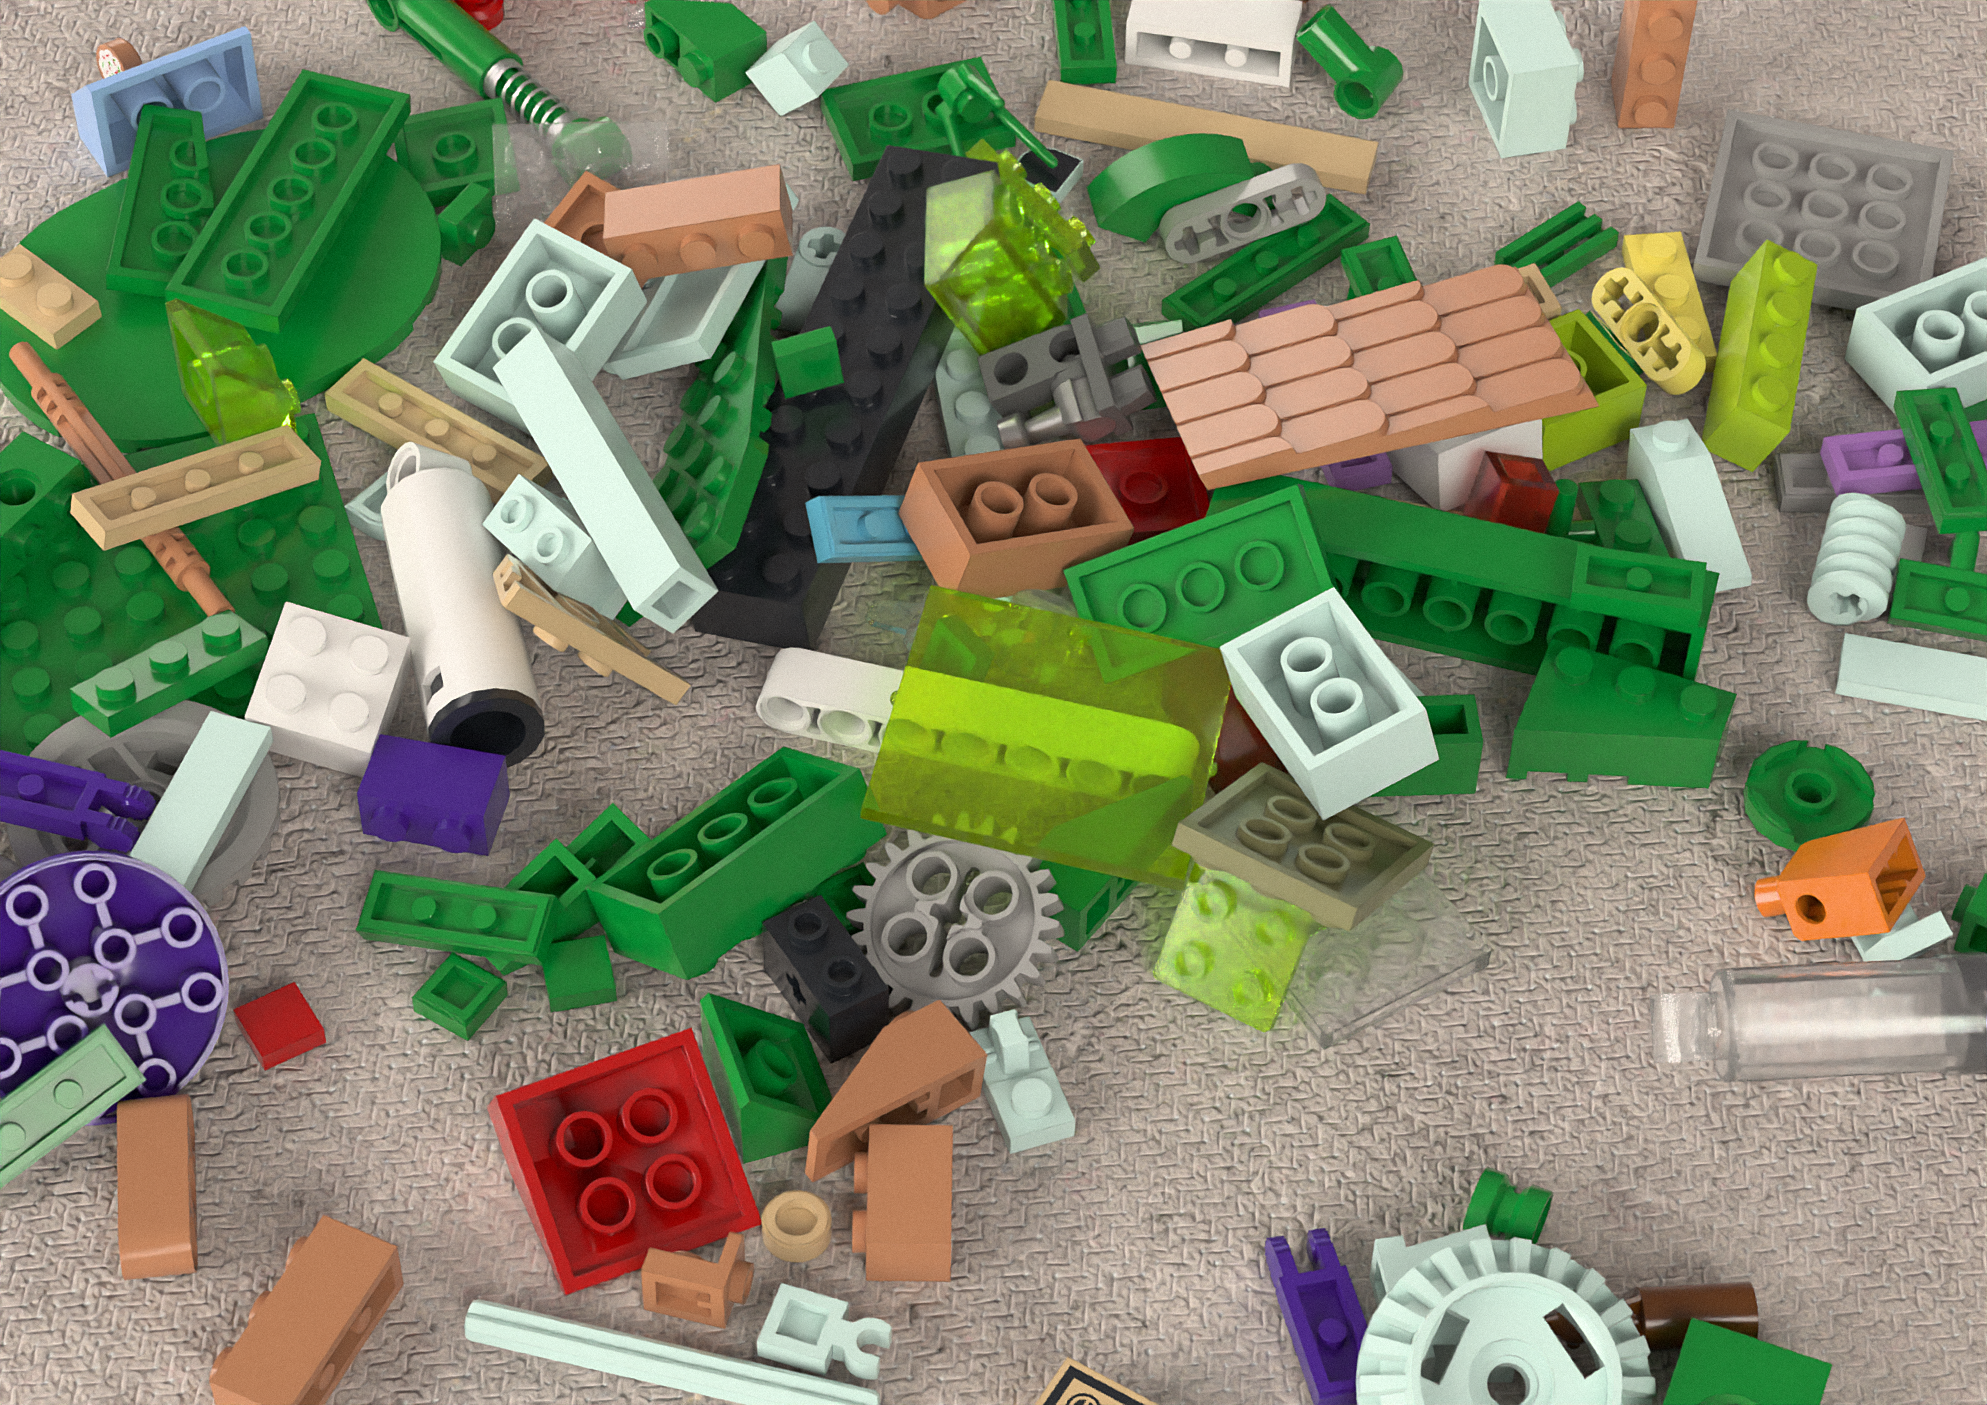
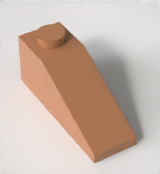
(908, 1076)

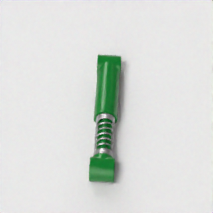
(474, 57)

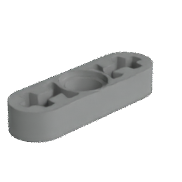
(1265, 222)

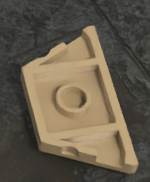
(568, 622)

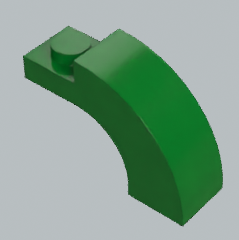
(1154, 178)

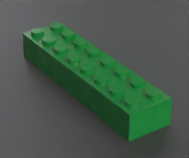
(1470, 584)

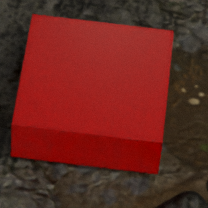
(279, 1026)

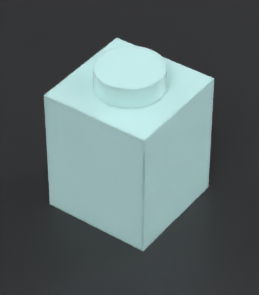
(797, 68)

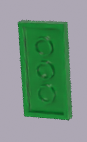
(1212, 574)

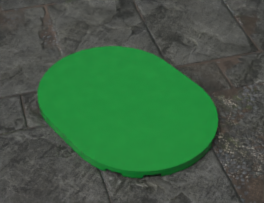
(126, 362)

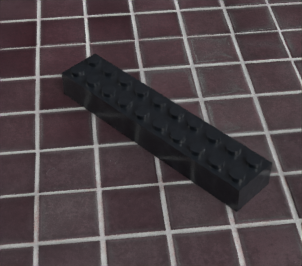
(848, 433)

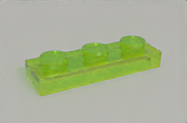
(1042, 209)

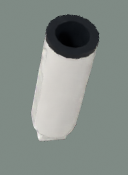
(464, 643)

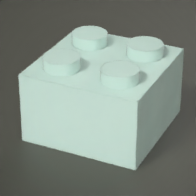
(1524, 75)

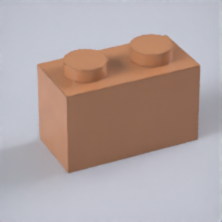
(907, 1203)

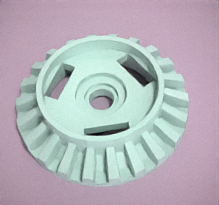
(1502, 1297)

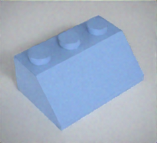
(207, 78)

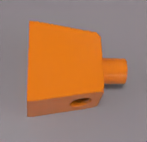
(1845, 883)

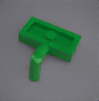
(1611, 514)
(1943, 597)

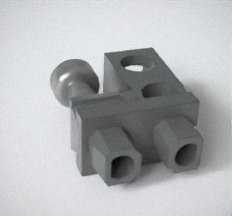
(1077, 372)

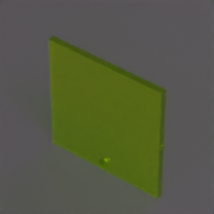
(1050, 737)

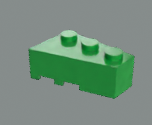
(1619, 720)

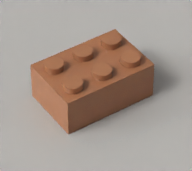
(1012, 517)

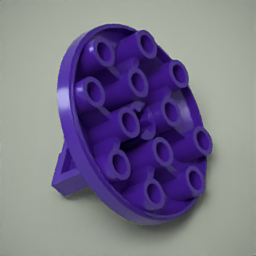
(110, 945)

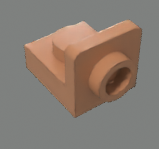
(694, 1288)

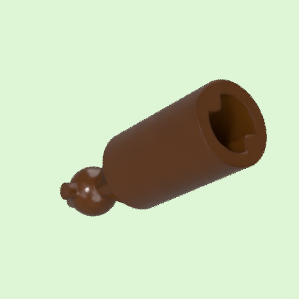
(1666, 1312)

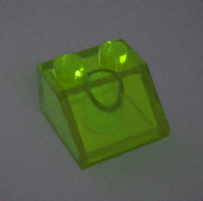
(228, 375)

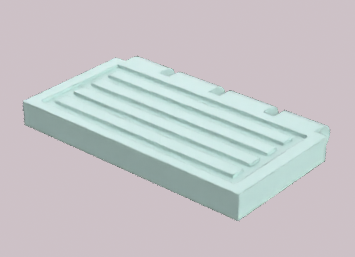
(683, 317)

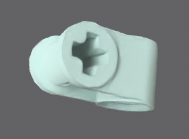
(807, 275)

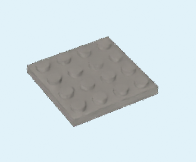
(1835, 196)

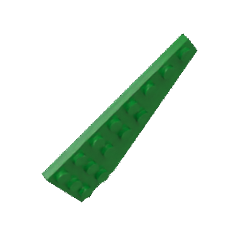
(717, 445)

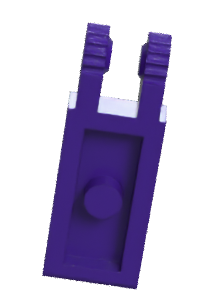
(68, 801)
(1320, 1316)

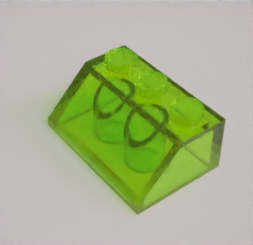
(991, 264)

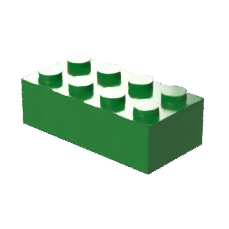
(735, 863)

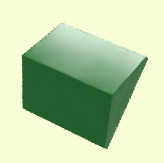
(762, 1076)

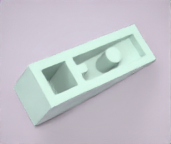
(1687, 499)

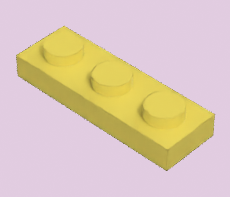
(1666, 269)

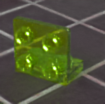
(1234, 947)

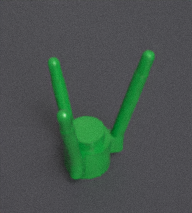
(971, 100)

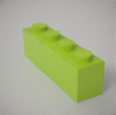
(1759, 356)

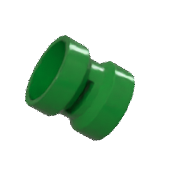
(1505, 1210)

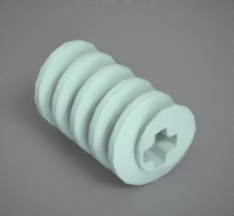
(1856, 560)

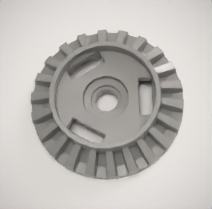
(147, 758)

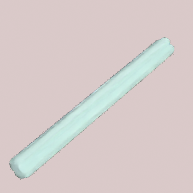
(653, 1359)

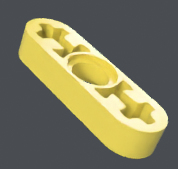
(1667, 337)

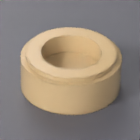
(796, 1226)

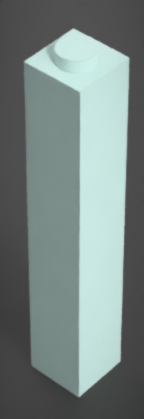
(605, 481)

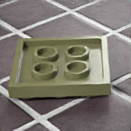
(1281, 846)

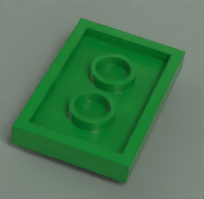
(901, 114)

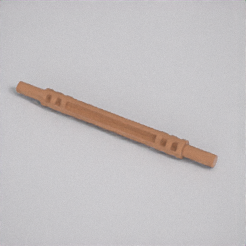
(107, 464)

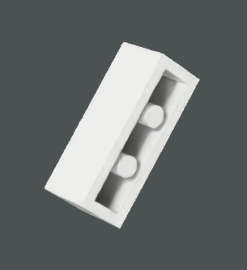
(1216, 37)

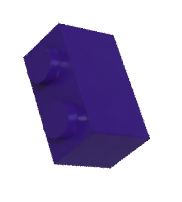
(433, 795)

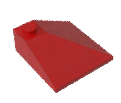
(624, 1160)

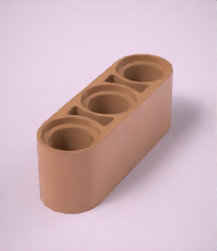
(156, 1187)

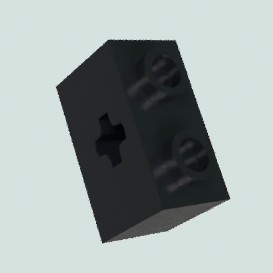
(825, 978)

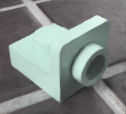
(1907, 938)

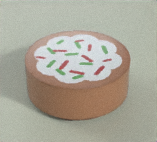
(116, 57)

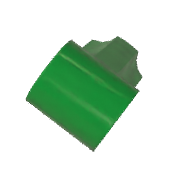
(1362, 72)

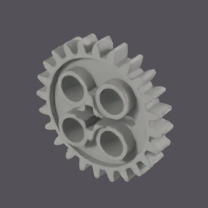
(1010, 938)

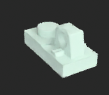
(1022, 1084)

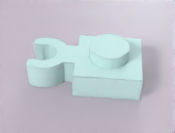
(814, 1328)

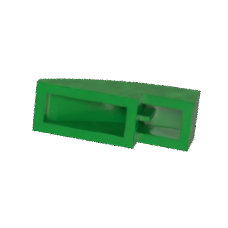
(570, 869)

